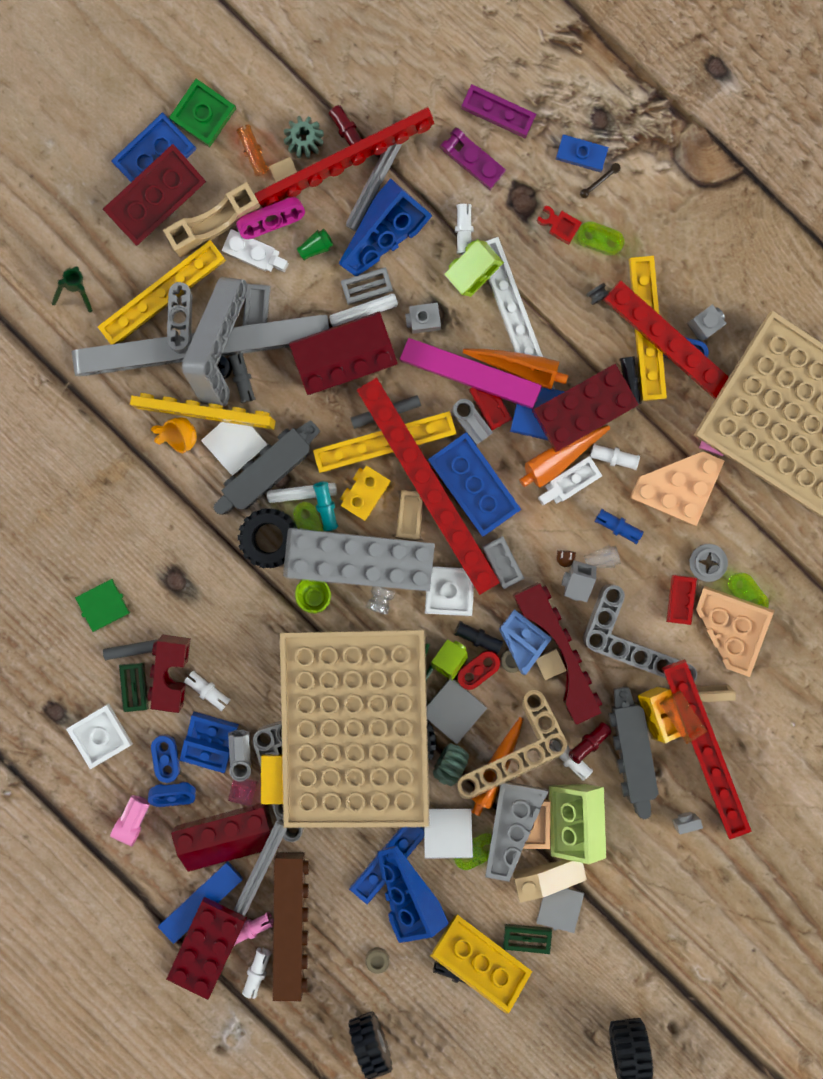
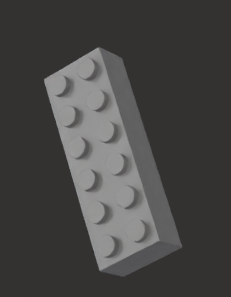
(358, 560)

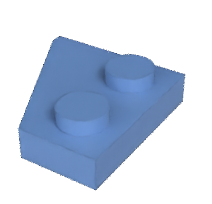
(523, 640)

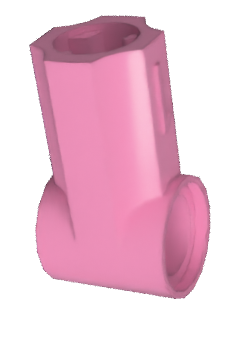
(128, 825)

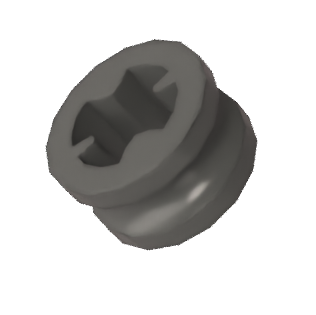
(597, 293)

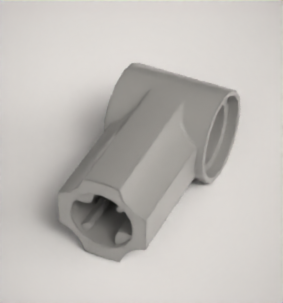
(473, 423)
(239, 754)

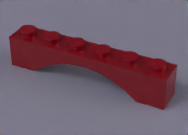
(578, 696)

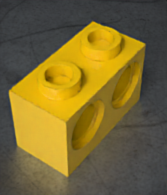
(657, 720)

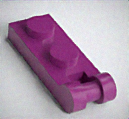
(473, 159)

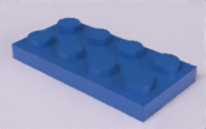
(474, 484)

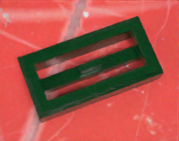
(124, 687)
(526, 938)

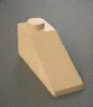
(547, 879)

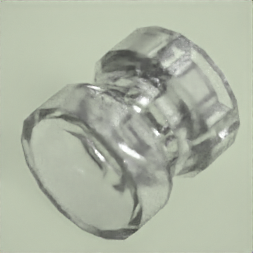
(380, 599)

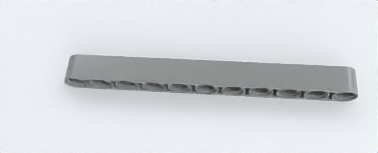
(158, 352)

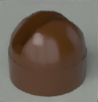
(565, 558)

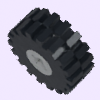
(370, 1045)

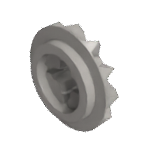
(714, 572)

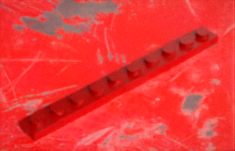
(427, 485)

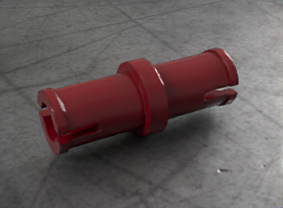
(346, 128)
(590, 743)

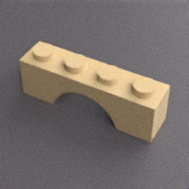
(194, 232)

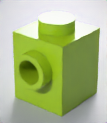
(450, 659)

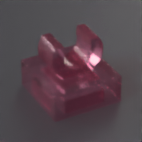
(242, 792)

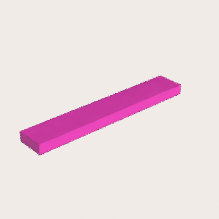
(471, 373)

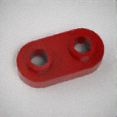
(479, 670)

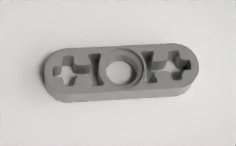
(172, 310)

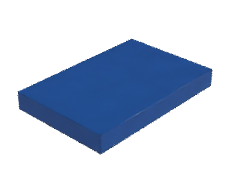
(150, 145)

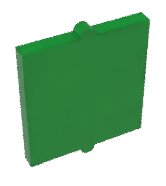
(102, 605)

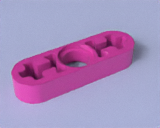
(275, 209)

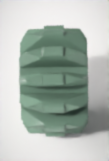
(313, 137)
(450, 764)

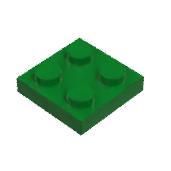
(202, 112)

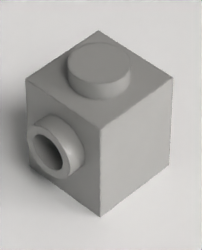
(423, 318)
(707, 322)
(579, 581)

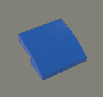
(524, 420)
(207, 742)

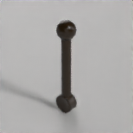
(615, 168)

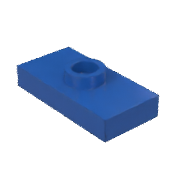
(582, 153)

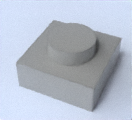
(687, 822)

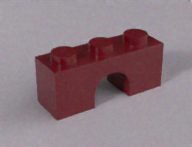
(166, 693)

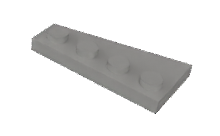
(514, 819)

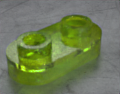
(601, 235)
(312, 522)
(749, 590)
(479, 855)

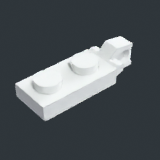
(253, 252)
(571, 481)

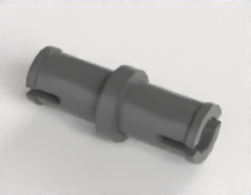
(241, 378)

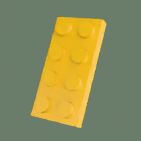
(481, 963)

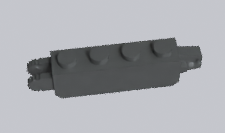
(268, 469)
(634, 752)

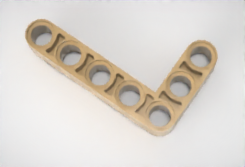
(520, 756)

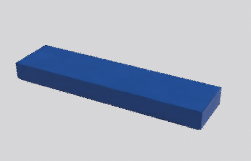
(371, 880)
(214, 888)

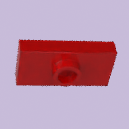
(491, 408)
(681, 599)

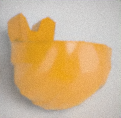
(177, 433)

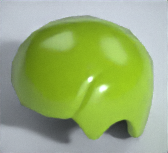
(312, 596)

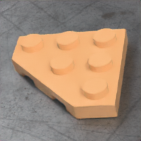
(680, 487)
(734, 627)

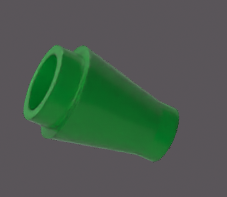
(316, 244)

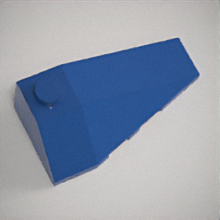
(387, 223)
(413, 906)

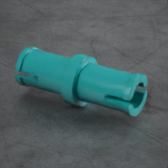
(325, 506)

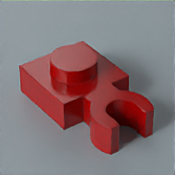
(563, 226)

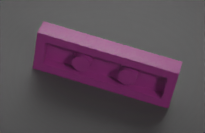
(498, 111)

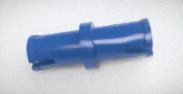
(619, 526)

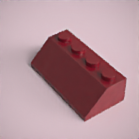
(343, 353)
(222, 836)

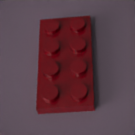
(154, 195)
(585, 407)
(206, 948)

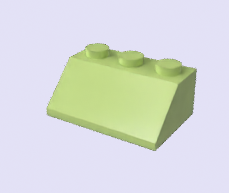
(577, 822)

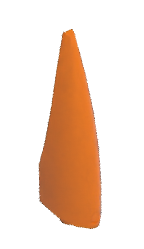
(526, 366)
(551, 463)
(505, 748)

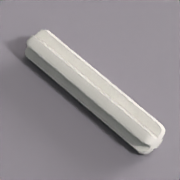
(380, 304)
(296, 493)

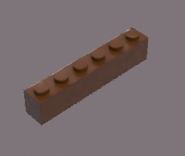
(288, 926)

